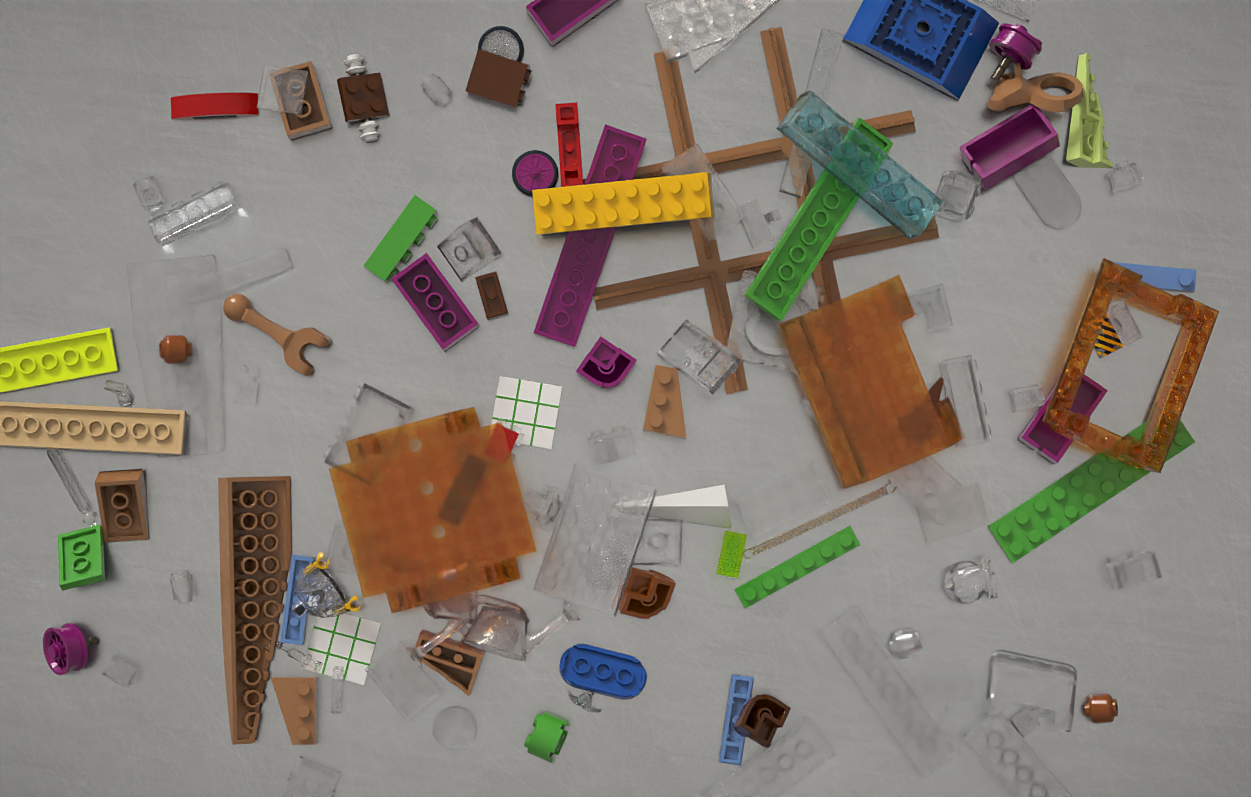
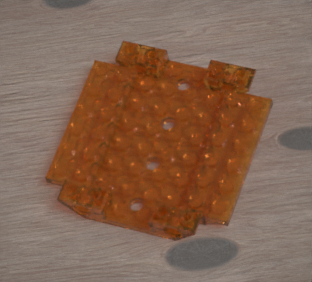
(471, 498)

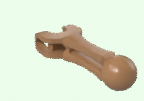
(238, 308)

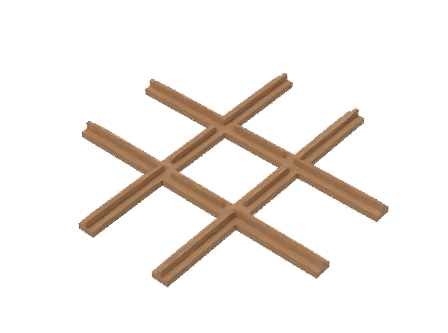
(712, 272)

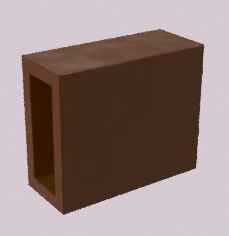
(498, 78)

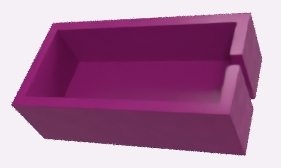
(562, 17)
(1010, 146)
(1052, 444)

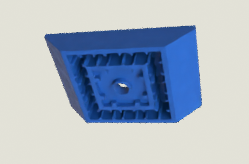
(940, 57)

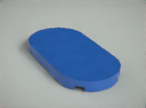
(603, 671)

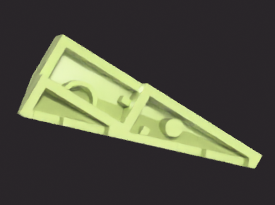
(1086, 138)

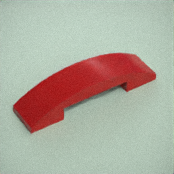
(214, 105)
(569, 144)

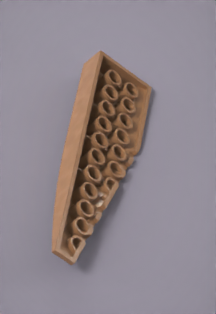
(252, 583)

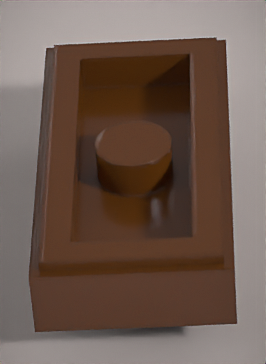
(491, 295)

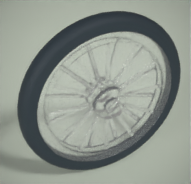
(503, 42)

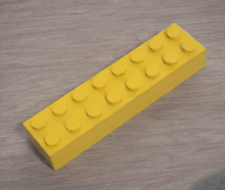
(623, 203)

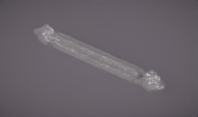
(72, 486)

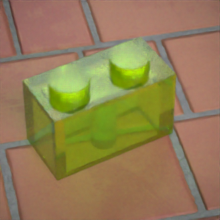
(731, 554)

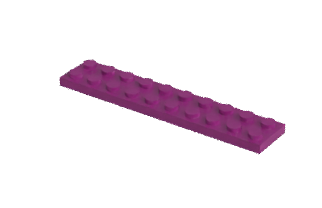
(587, 249)

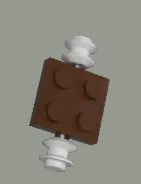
(362, 97)

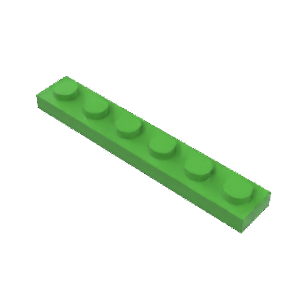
(797, 567)

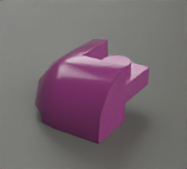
(606, 364)

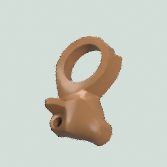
(1016, 90)

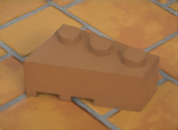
(665, 404)
(453, 660)
(299, 707)

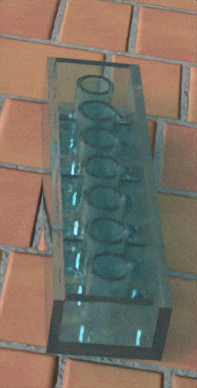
(860, 164)

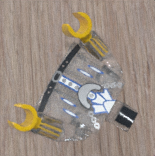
(320, 593)

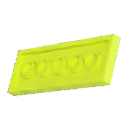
(57, 360)

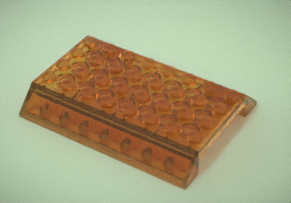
(868, 383)

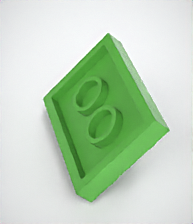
(81, 557)

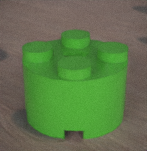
(547, 736)

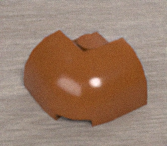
(646, 593)

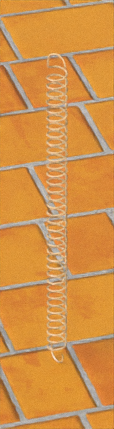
(818, 522)

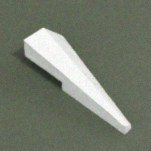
(698, 506)

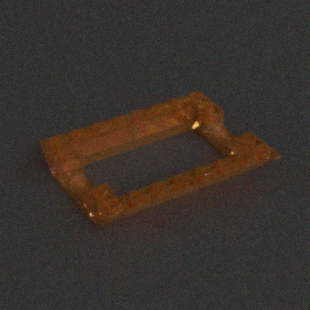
(1197, 325)

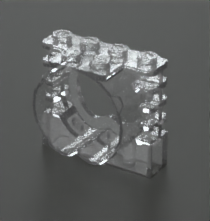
(746, 316)

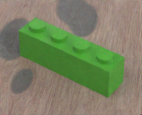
(401, 238)

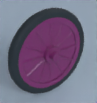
(534, 171)

